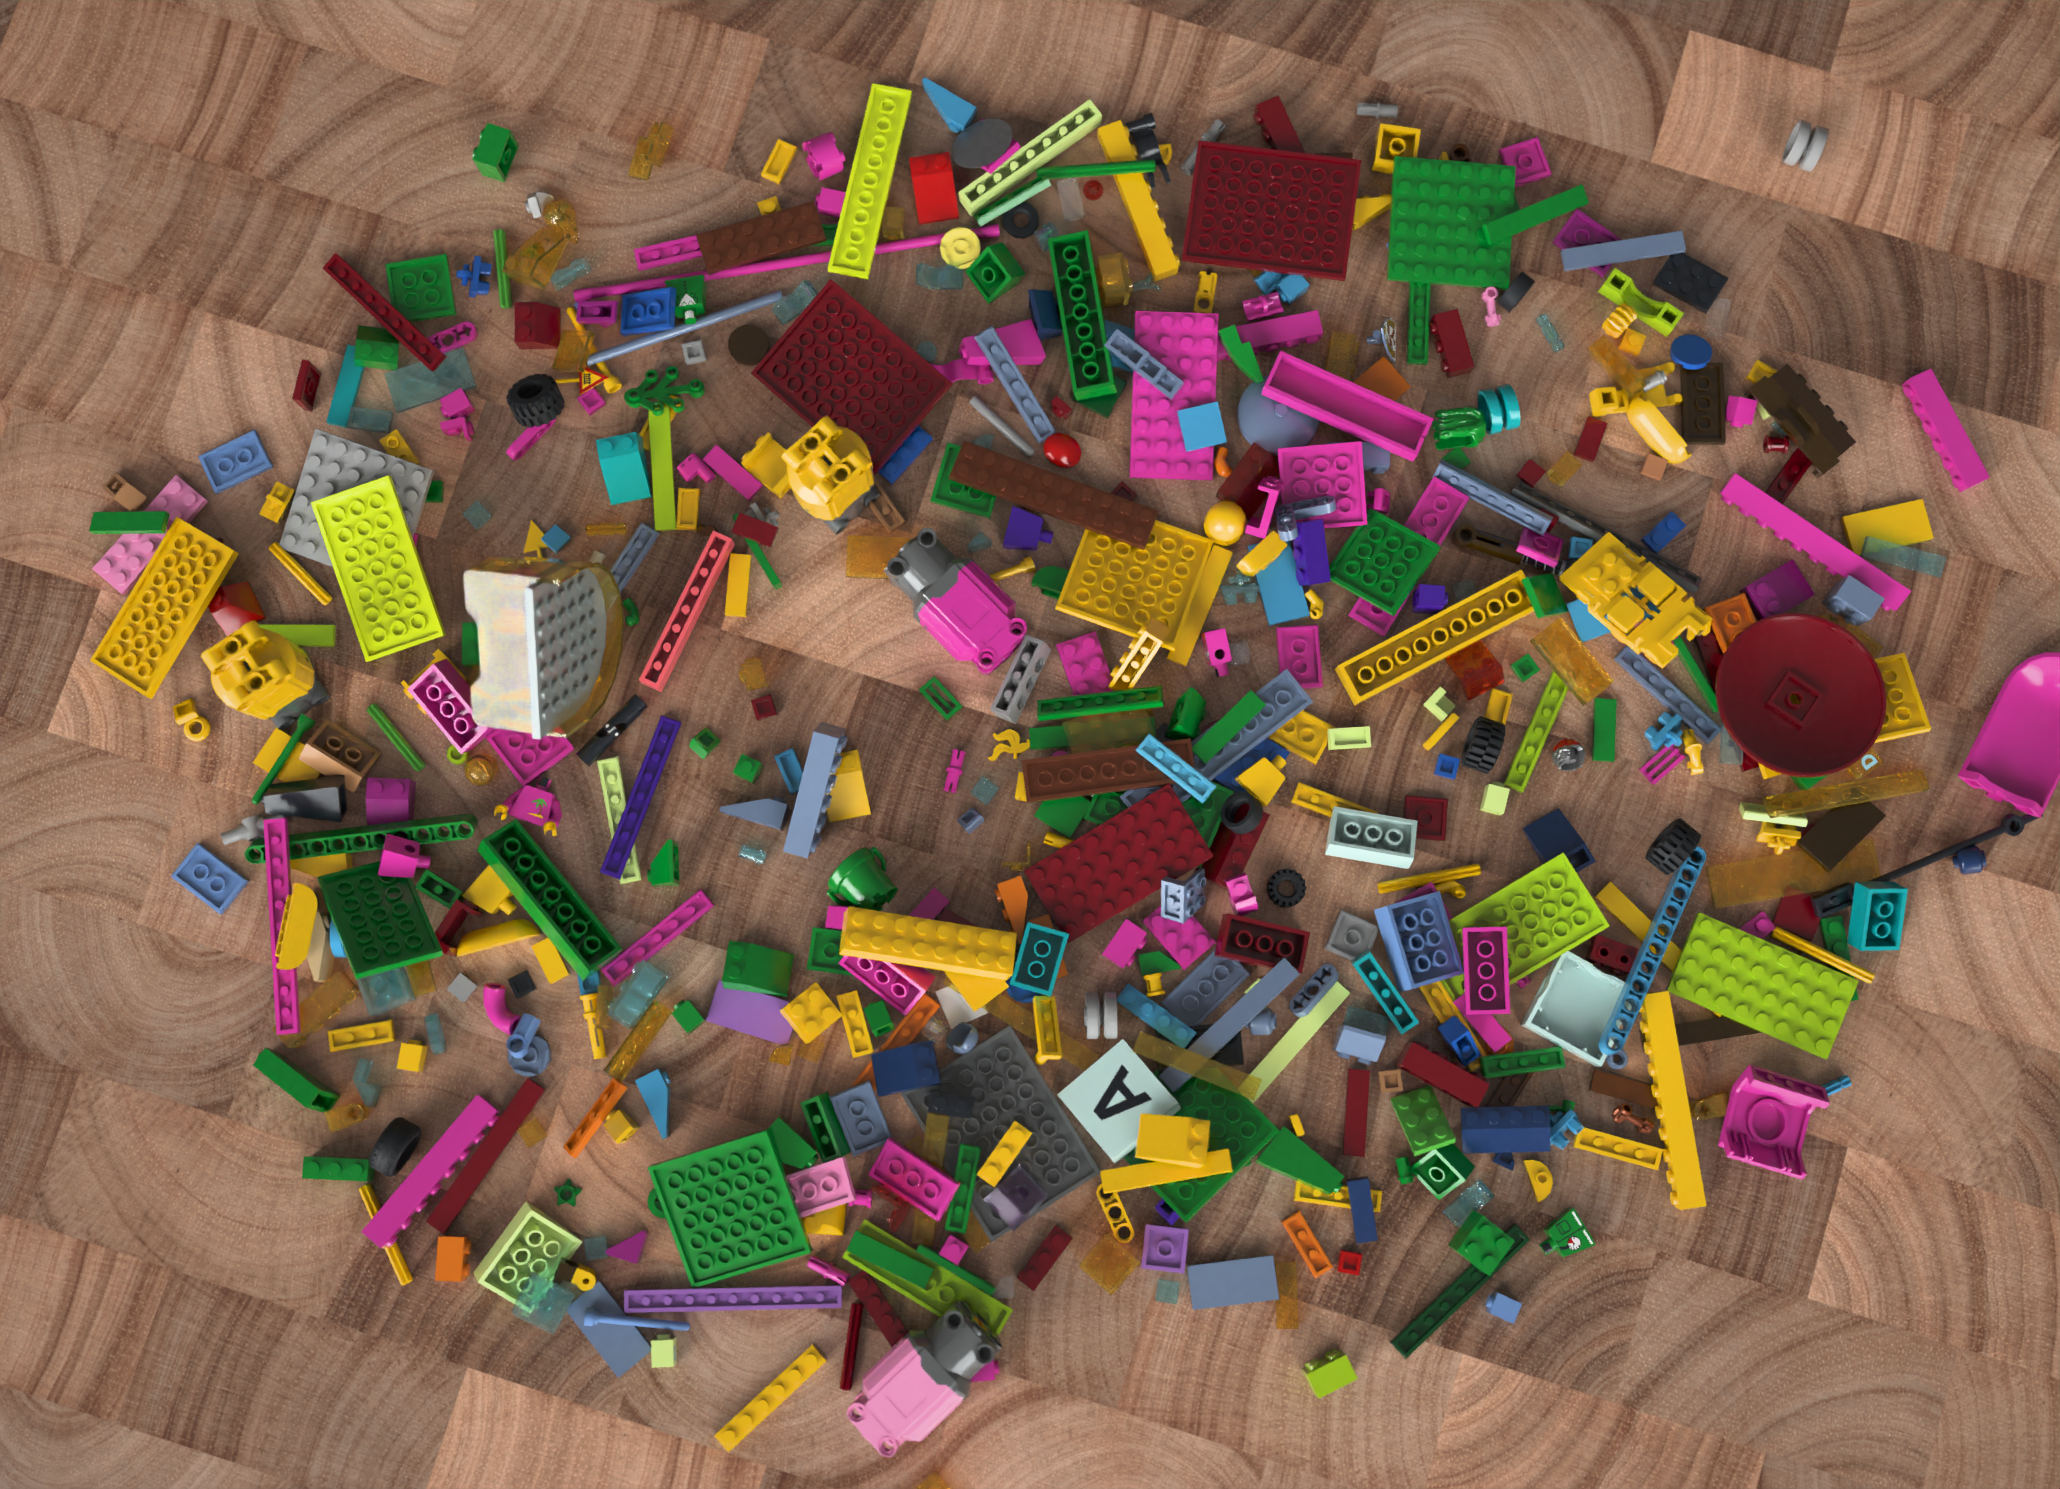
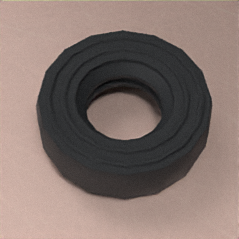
(1021, 232)

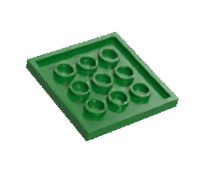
(1382, 562)

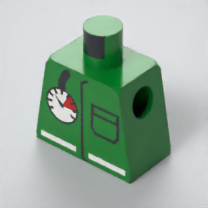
(1566, 1234)

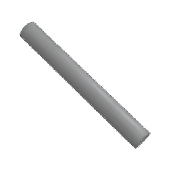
(1004, 428)

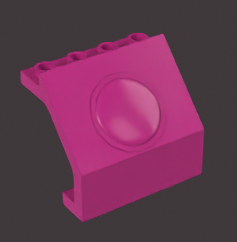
(1770, 1120)

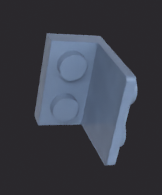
(1182, 898)

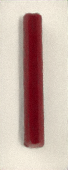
(851, 1346)

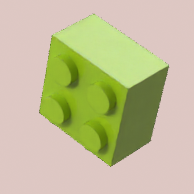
(1329, 1372)

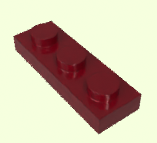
(1044, 1258)

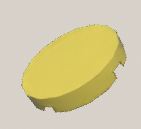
(960, 247)

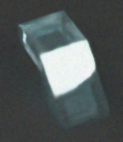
(941, 278)
(793, 305)
(368, 1091)
(1469, 1200)

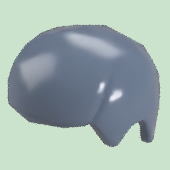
(962, 1038)

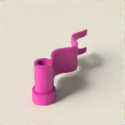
(959, 370)

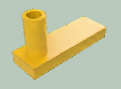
(1046, 1029)

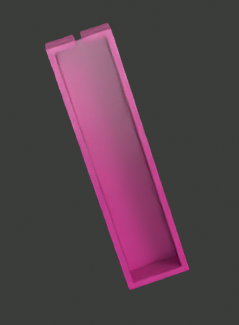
(1347, 406)

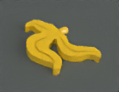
(1014, 739)

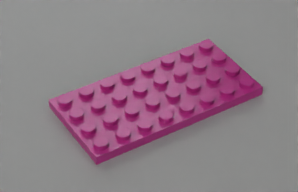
(1188, 350)

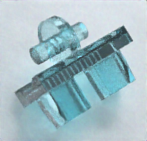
(1249, 589)

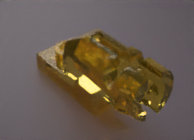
(650, 151)

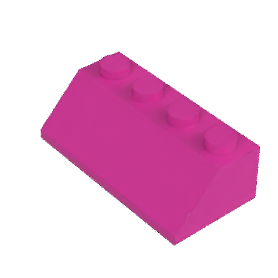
(894, 982)

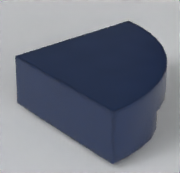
(1504, 1159)

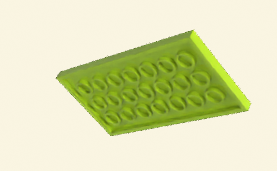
(1543, 917)
(1762, 985)

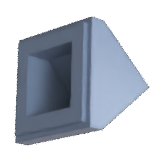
(971, 820)

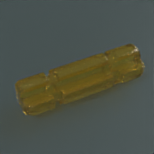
(606, 529)

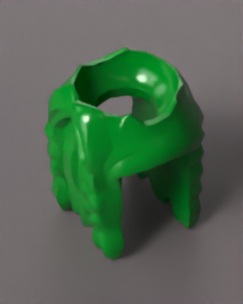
(1459, 428)

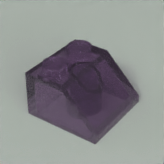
(1016, 1198)

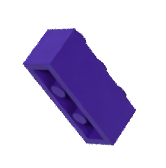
(1311, 553)

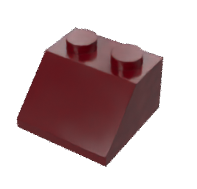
(537, 326)

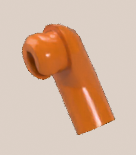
(1220, 464)

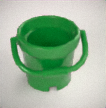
(862, 881)

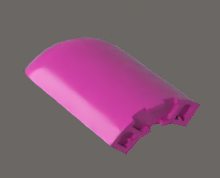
(2020, 740)

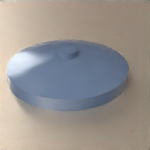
(1271, 422)

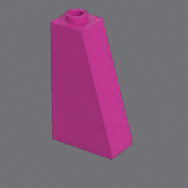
(1019, 340)

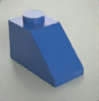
(1459, 1040)

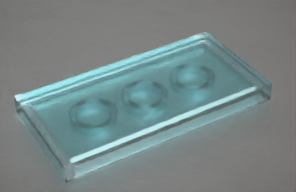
(418, 385)

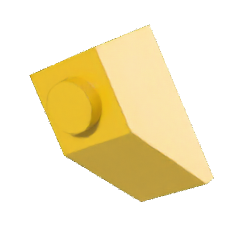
(620, 1126)

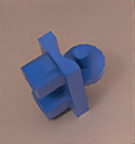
(478, 268)

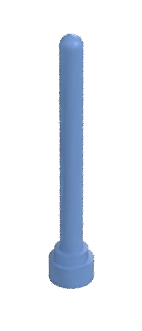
(593, 1317)

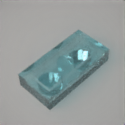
(568, 275)
(370, 419)

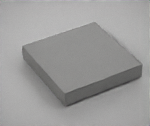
(1351, 936)

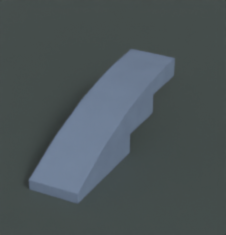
(1144, 364)

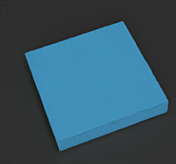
(1201, 426)

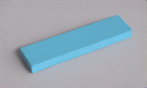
(1176, 768)

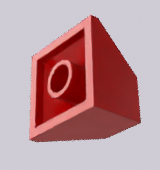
(235, 606)

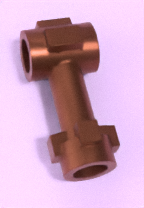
(1624, 1112)

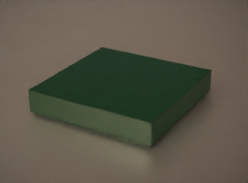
(1103, 404)

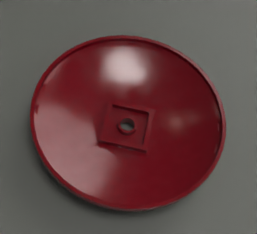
(1829, 673)

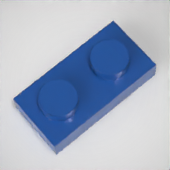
(1663, 532)

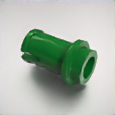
(1404, 1170)

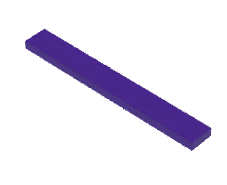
(640, 797)

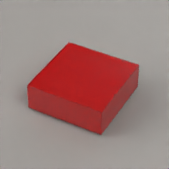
(1349, 1262)

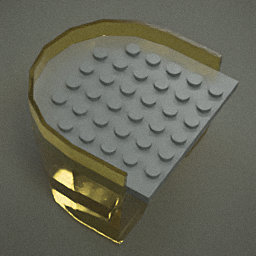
(544, 642)

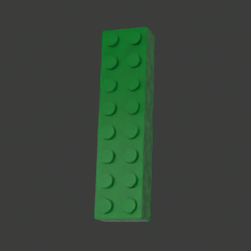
(1082, 315)
(549, 899)

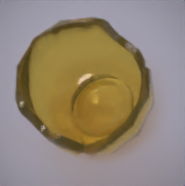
(481, 769)

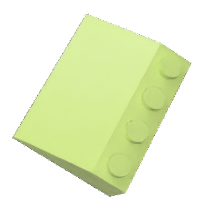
(526, 1245)

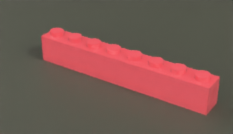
(687, 611)

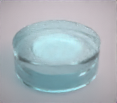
(927, 351)

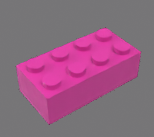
(448, 703)
(1486, 970)

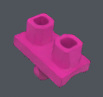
(1262, 307)

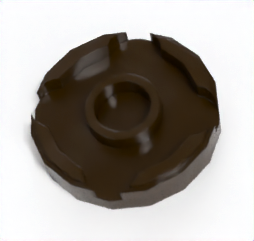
(748, 345)

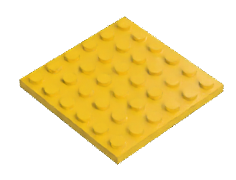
(1130, 585)

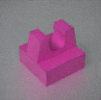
(1381, 500)

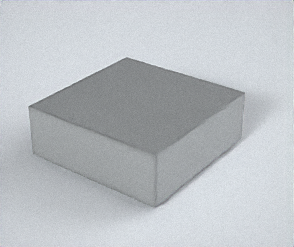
(694, 352)
(462, 987)

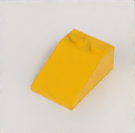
(850, 792)
(1173, 1139)

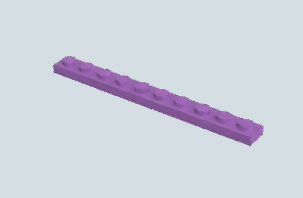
(733, 1298)

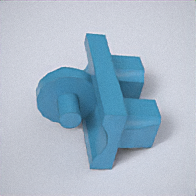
(1668, 734)
(1560, 1124)

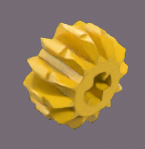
(1619, 320)

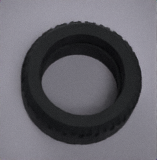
(394, 1146)

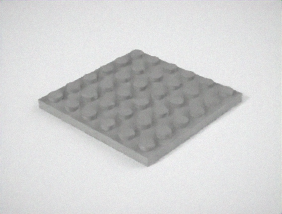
(339, 465)

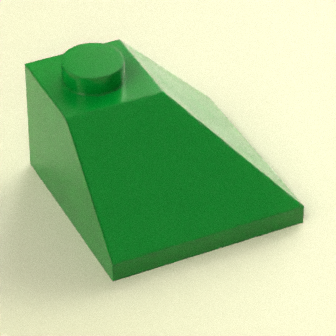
(665, 866)

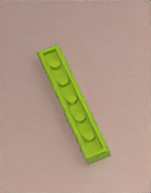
(662, 471)
(1536, 734)

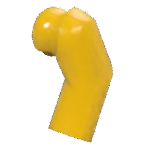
(1316, 604)
(1451, 887)

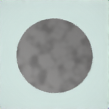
(981, 143)

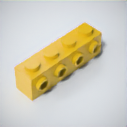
(1141, 653)

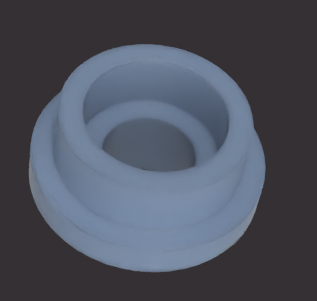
(1622, 1062)

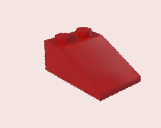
(934, 188)

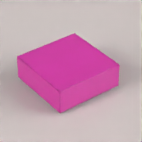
(591, 401)

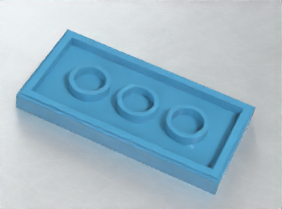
(1279, 589)
(1588, 626)

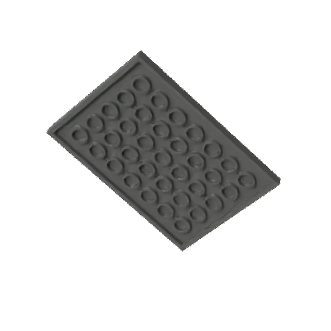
(1005, 1090)

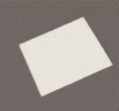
(956, 1007)

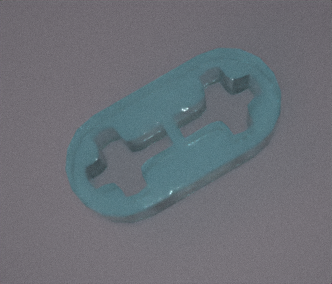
(435, 1033)

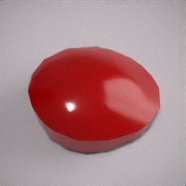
(1062, 450)

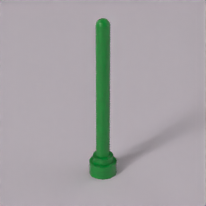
(304, 724)

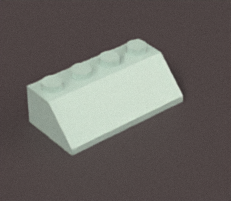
(1371, 837)

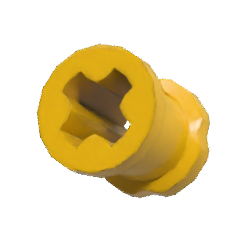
(1154, 984)

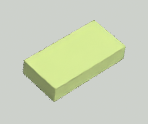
(1349, 738)

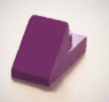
(597, 312)

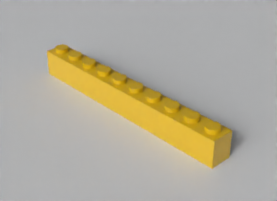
(1672, 1101)

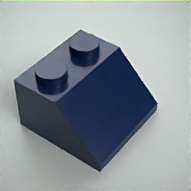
(1044, 314)

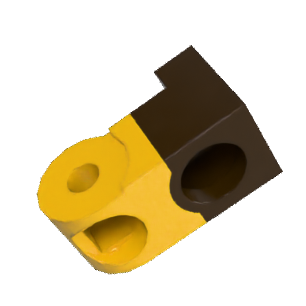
(575, 1273)

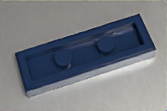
(1362, 1209)

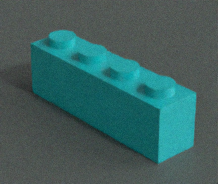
(1384, 991)

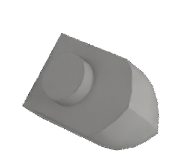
(537, 202)

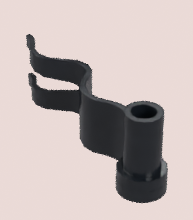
(1147, 144)

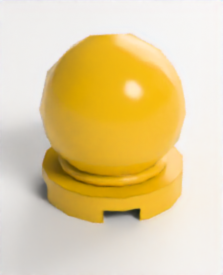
(1224, 523)

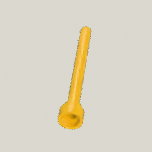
(611, 384)
(1025, 566)

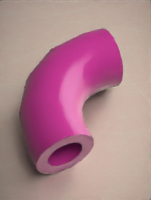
(497, 1009)

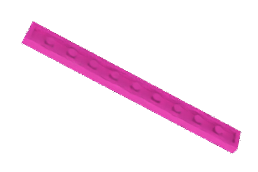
(279, 886)

